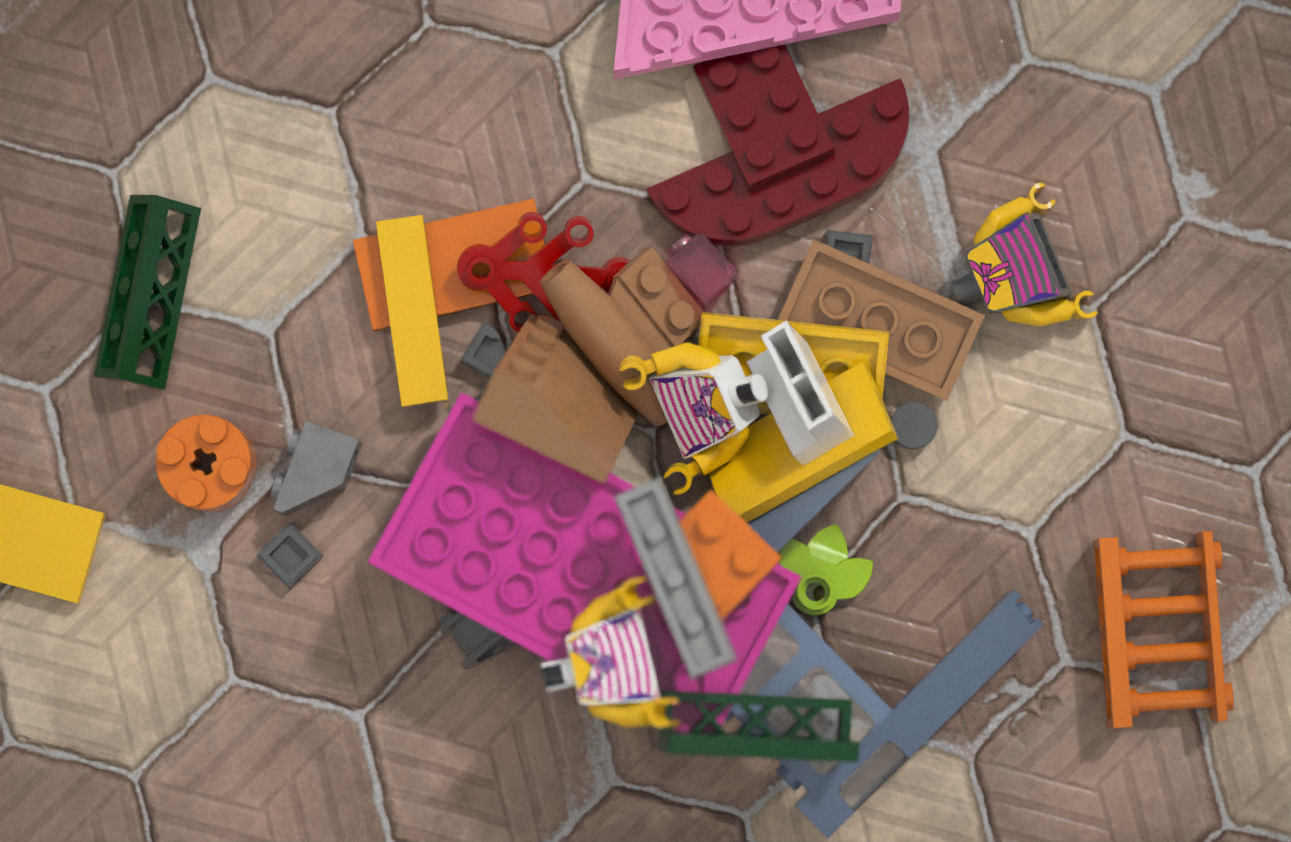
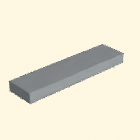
(676, 578)

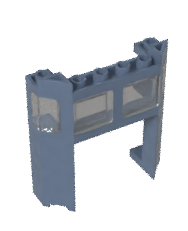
(805, 666)

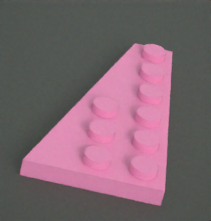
(685, 32)

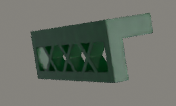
(133, 287)
(756, 744)

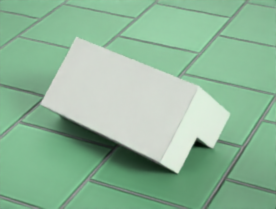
(800, 395)

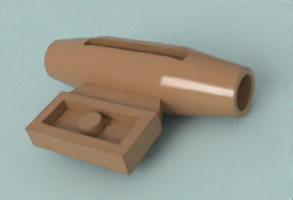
(637, 317)

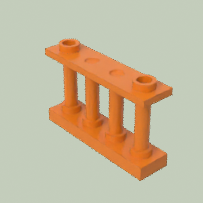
(1118, 608)

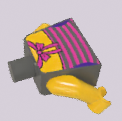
(1019, 268)

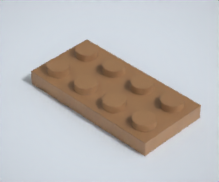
(925, 329)

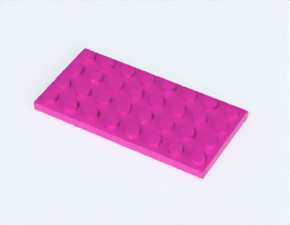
(535, 544)

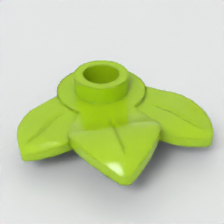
(825, 563)

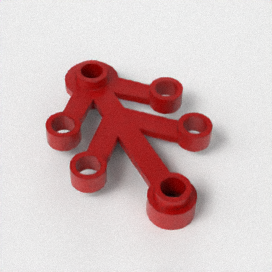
(532, 268)

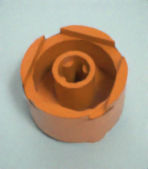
(180, 455)

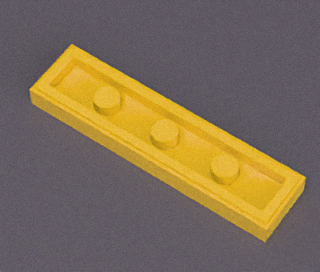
(412, 311)

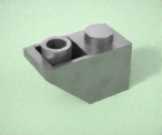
(318, 467)

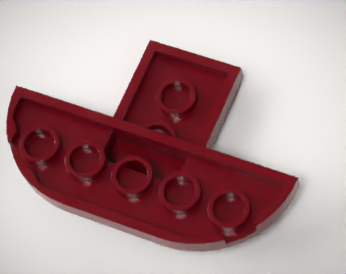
(783, 154)

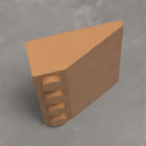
(556, 401)

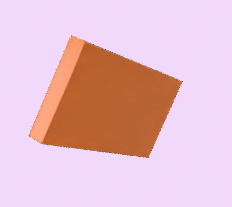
(445, 243)

